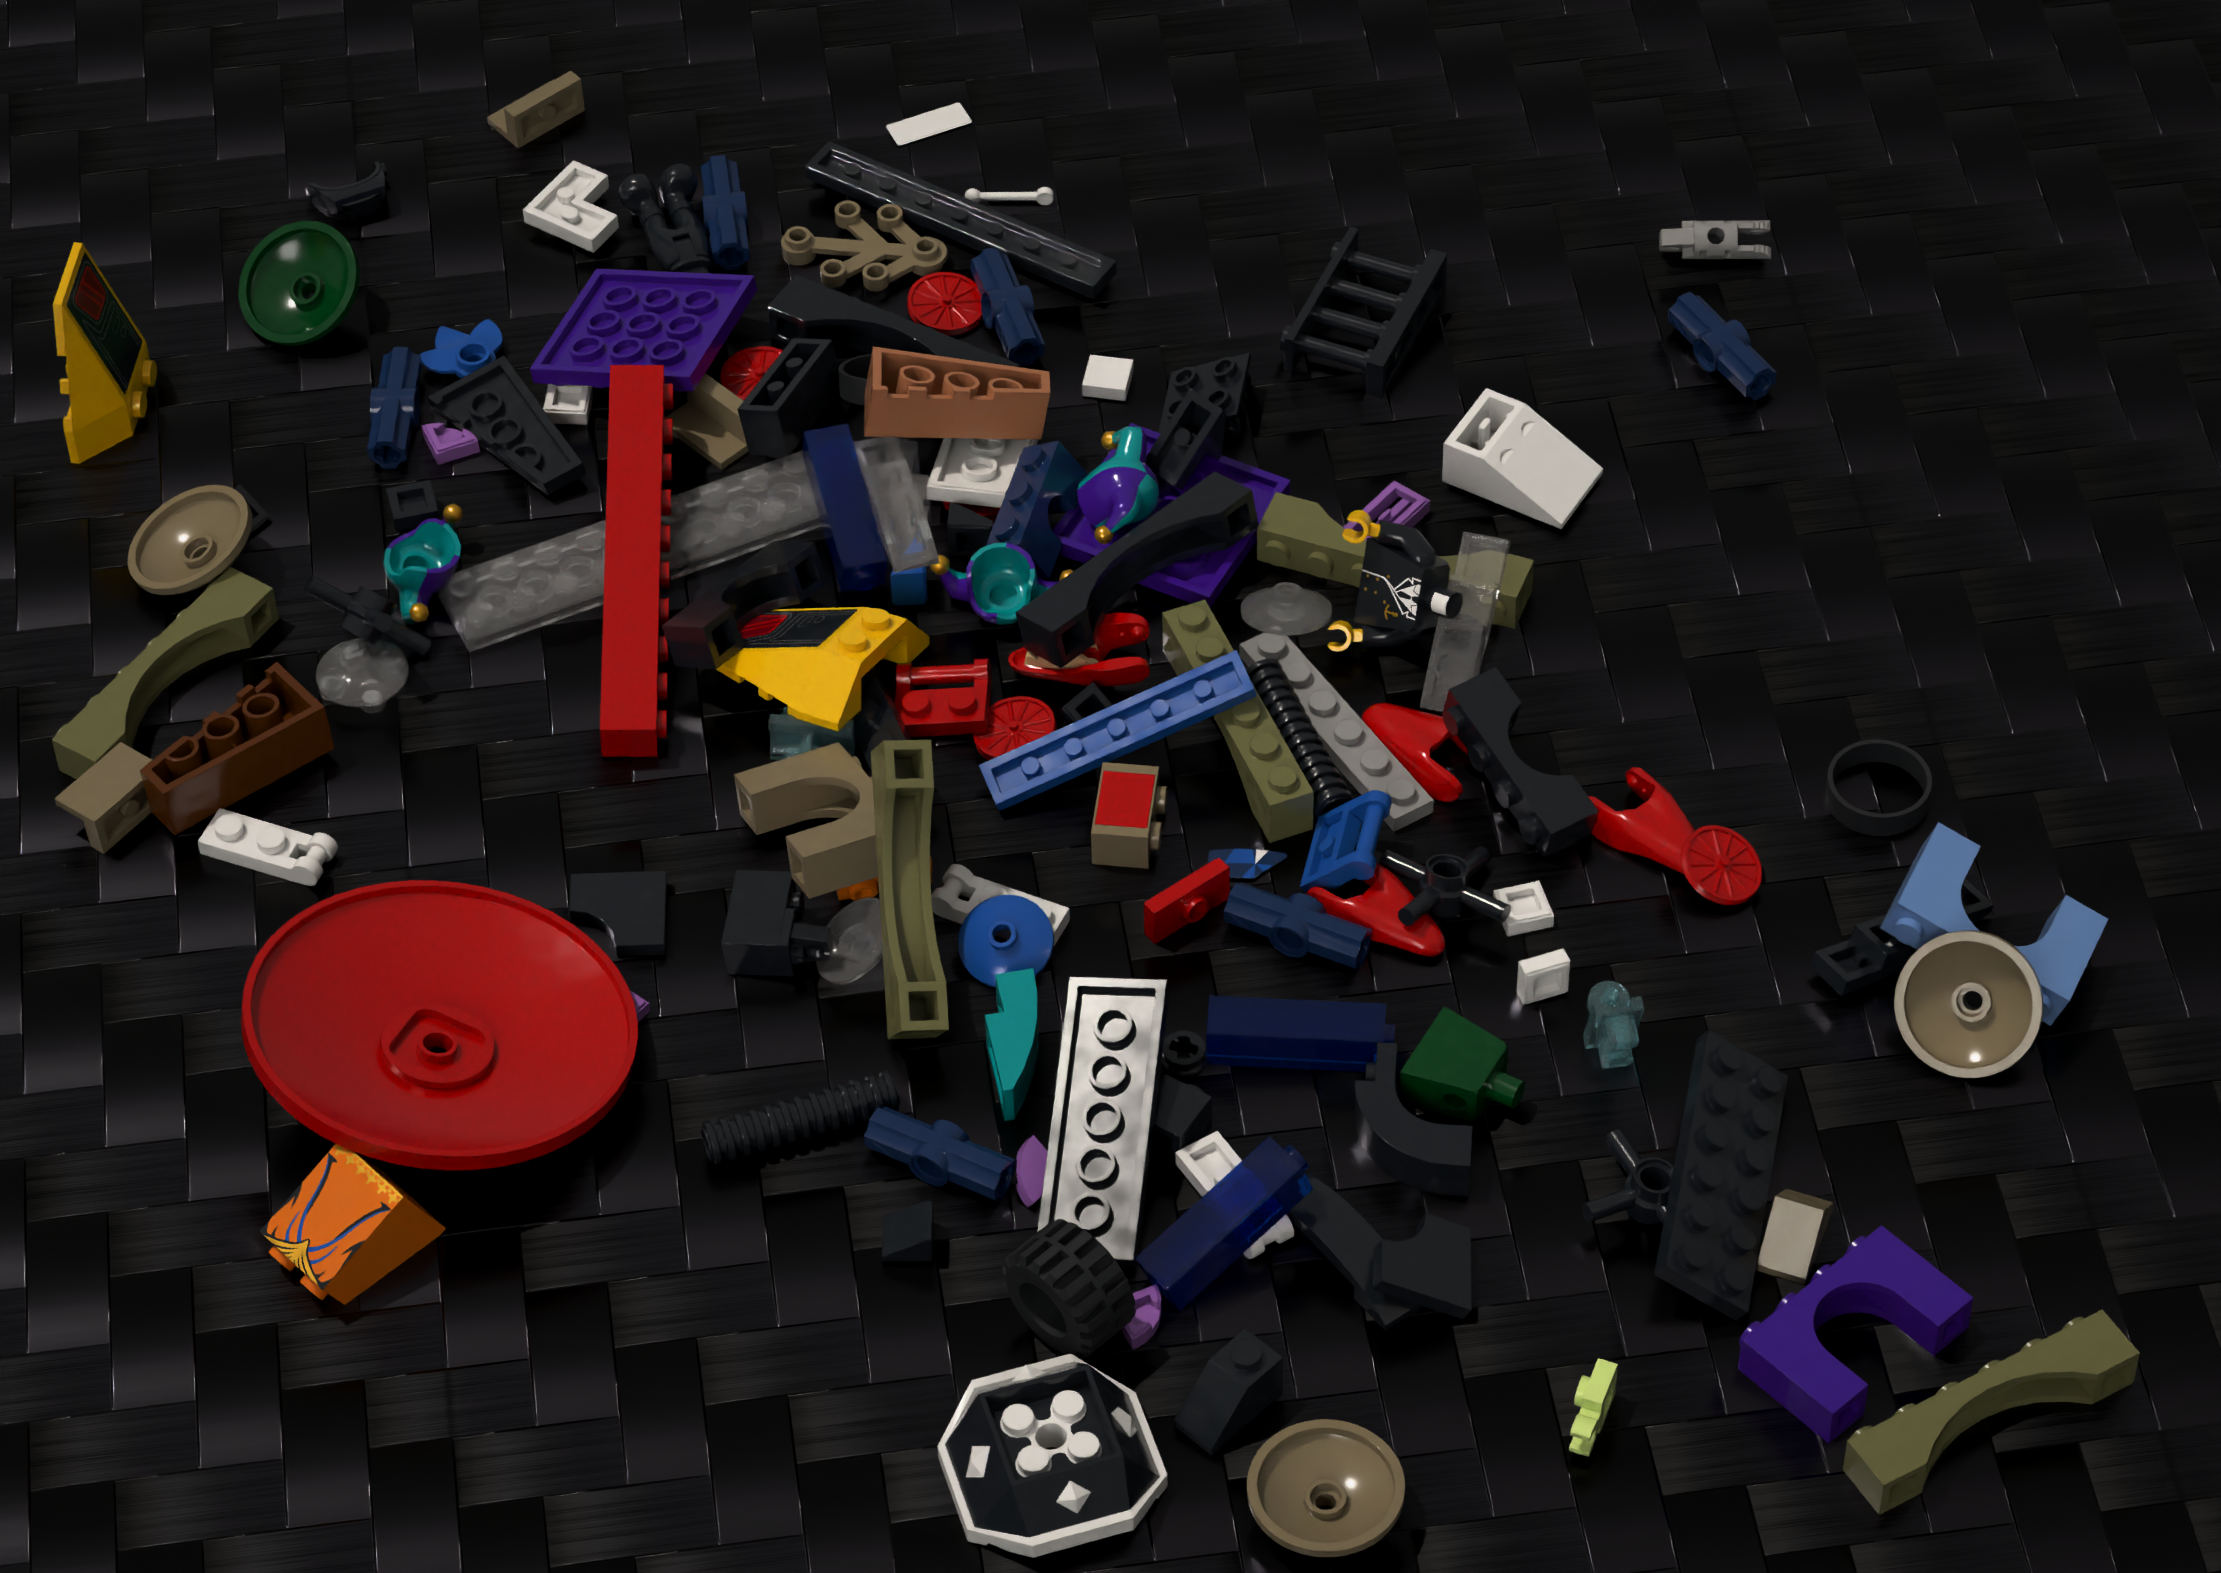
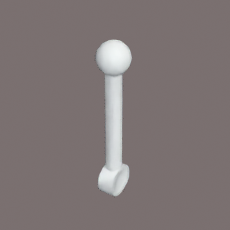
(1043, 196)

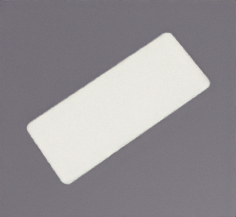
(928, 124)

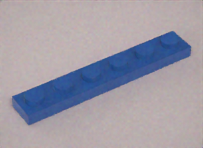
(1117, 730)

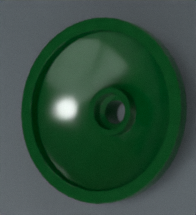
(285, 272)

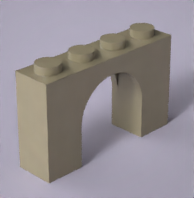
(811, 787)

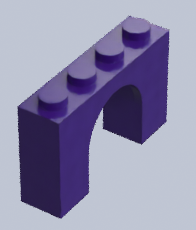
(1874, 1278)

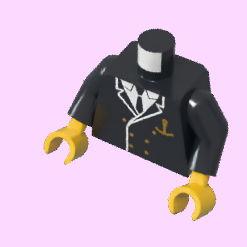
(1399, 586)

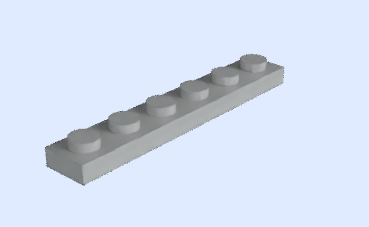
(1344, 734)

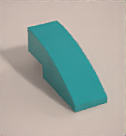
(1013, 1038)

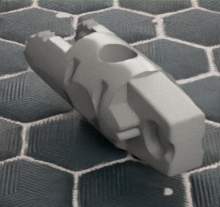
(1694, 242)

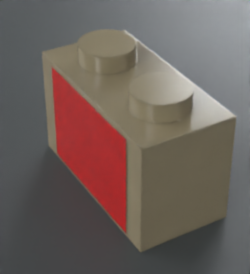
(1126, 815)

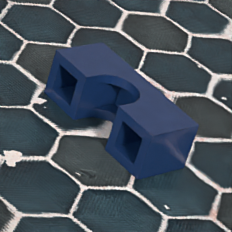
(1040, 486)

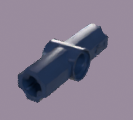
(725, 213)
(1007, 307)
(1722, 346)
(394, 407)
(1298, 925)
(940, 1153)

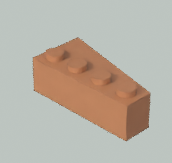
(952, 398)

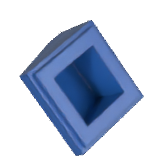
(909, 587)

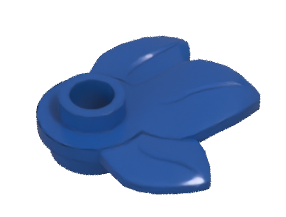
(462, 352)

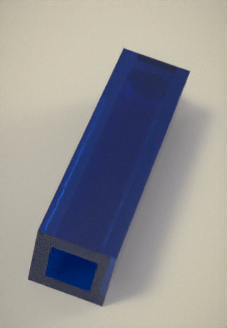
(844, 508)
(1295, 1033)
(1225, 1222)

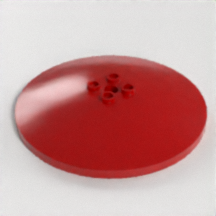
(386, 972)

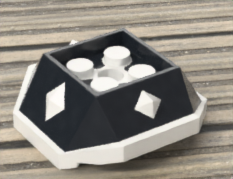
(1041, 1498)

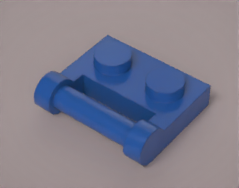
(1332, 851)

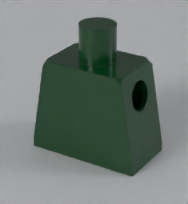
(1458, 1070)

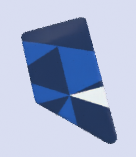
(1247, 862)

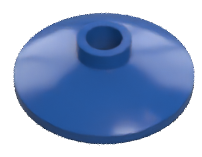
(1027, 948)

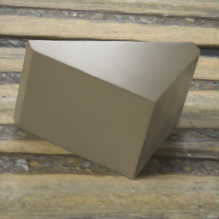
(1793, 1235)

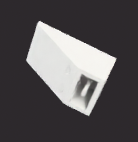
(1517, 460)

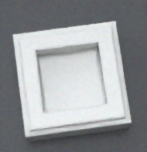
(1107, 377)
(569, 404)
(1528, 908)
(1543, 976)

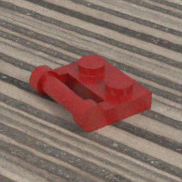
(944, 710)

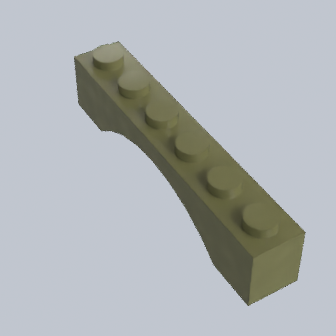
(1308, 540)
(221, 620)
(1267, 768)
(909, 944)
(2073, 1365)

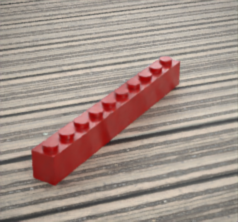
(634, 562)

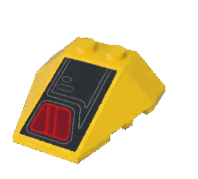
(104, 358)
(818, 657)

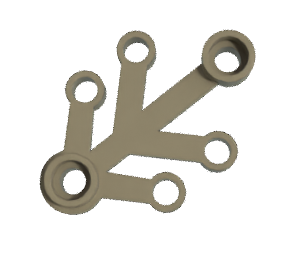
(915, 253)

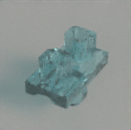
(794, 736)
(1613, 1023)

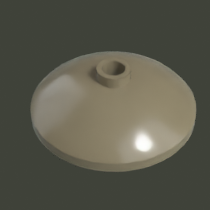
(190, 540)
(1942, 1024)
(1332, 1467)

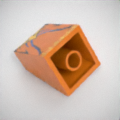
(348, 1226)

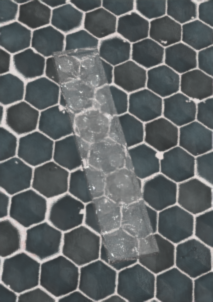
(568, 570)

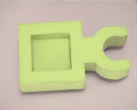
(1595, 1398)

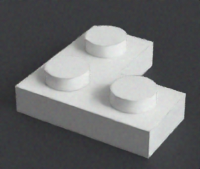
(568, 209)

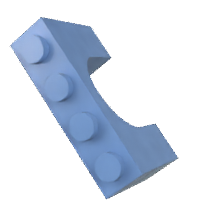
(1932, 906)

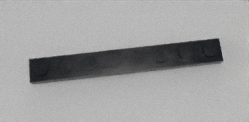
(962, 219)

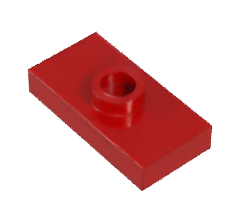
(1186, 900)

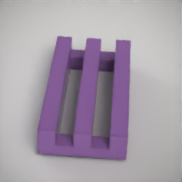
(1406, 512)

